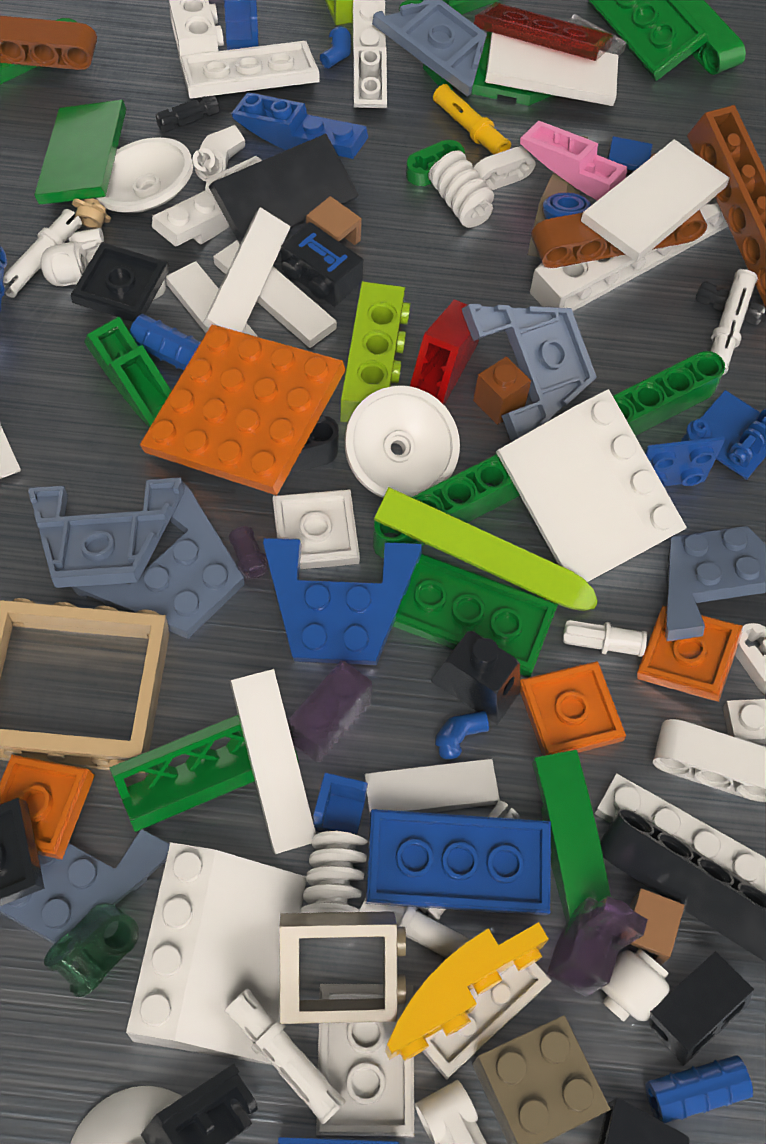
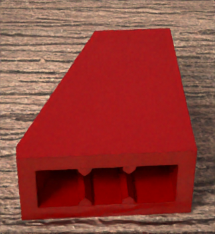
(444, 353)

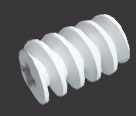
(462, 189)
(333, 872)

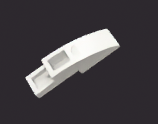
(369, 56)
(197, 216)

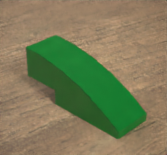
(129, 369)

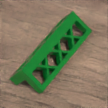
(176, 789)

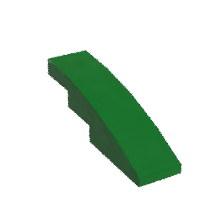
(574, 836)

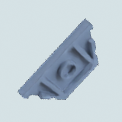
(438, 39)

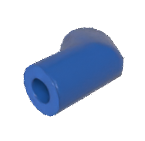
(340, 47)
(456, 729)

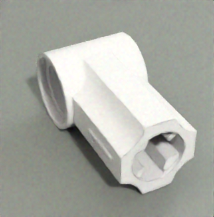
(450, 1116)

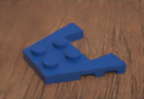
(339, 618)

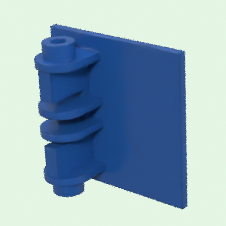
(743, 433)
(687, 460)

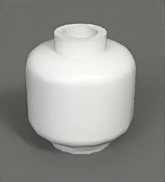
(635, 986)

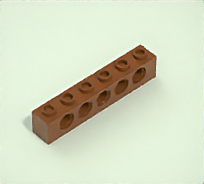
(726, 145)

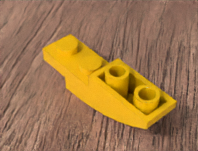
(446, 993)

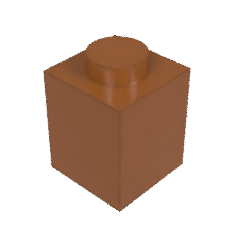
(501, 389)

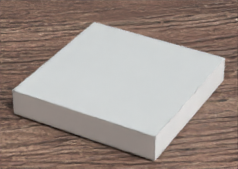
(322, 524)

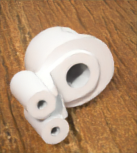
(66, 262)

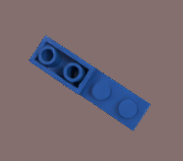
(289, 125)

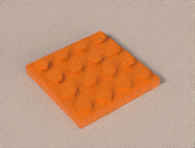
(243, 408)

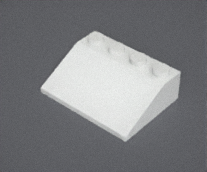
(591, 488)
(208, 945)

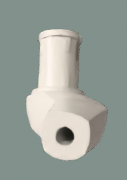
(216, 152)

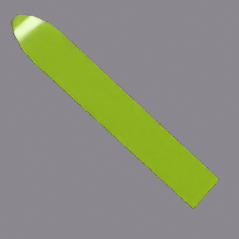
(485, 551)

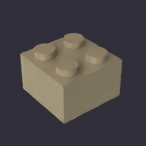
(540, 1084)

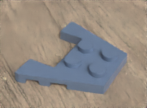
(547, 352)
(102, 546)
(710, 569)
(185, 581)
(82, 883)

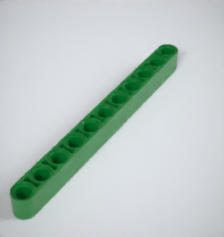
(642, 406)

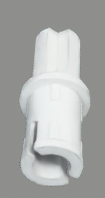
(605, 638)

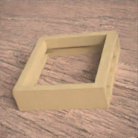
(103, 620)

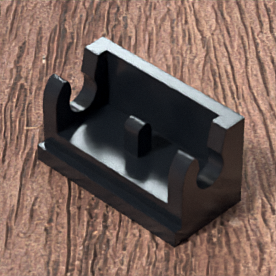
(700, 1007)
(205, 1114)

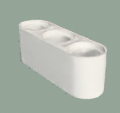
(712, 759)

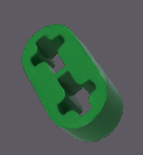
(421, 161)

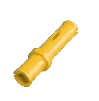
(479, 127)

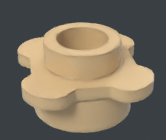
(91, 213)

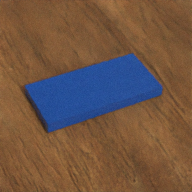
(459, 862)

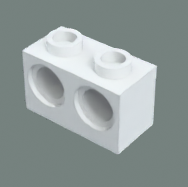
(195, 26)

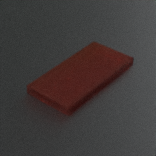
(544, 31)

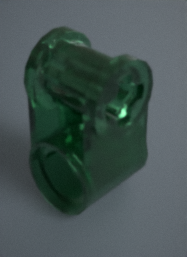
(90, 949)

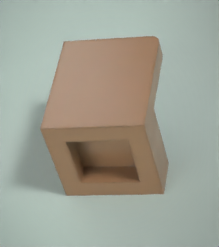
(336, 221)
(662, 923)

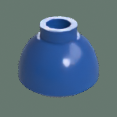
(564, 204)

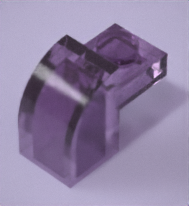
(592, 942)

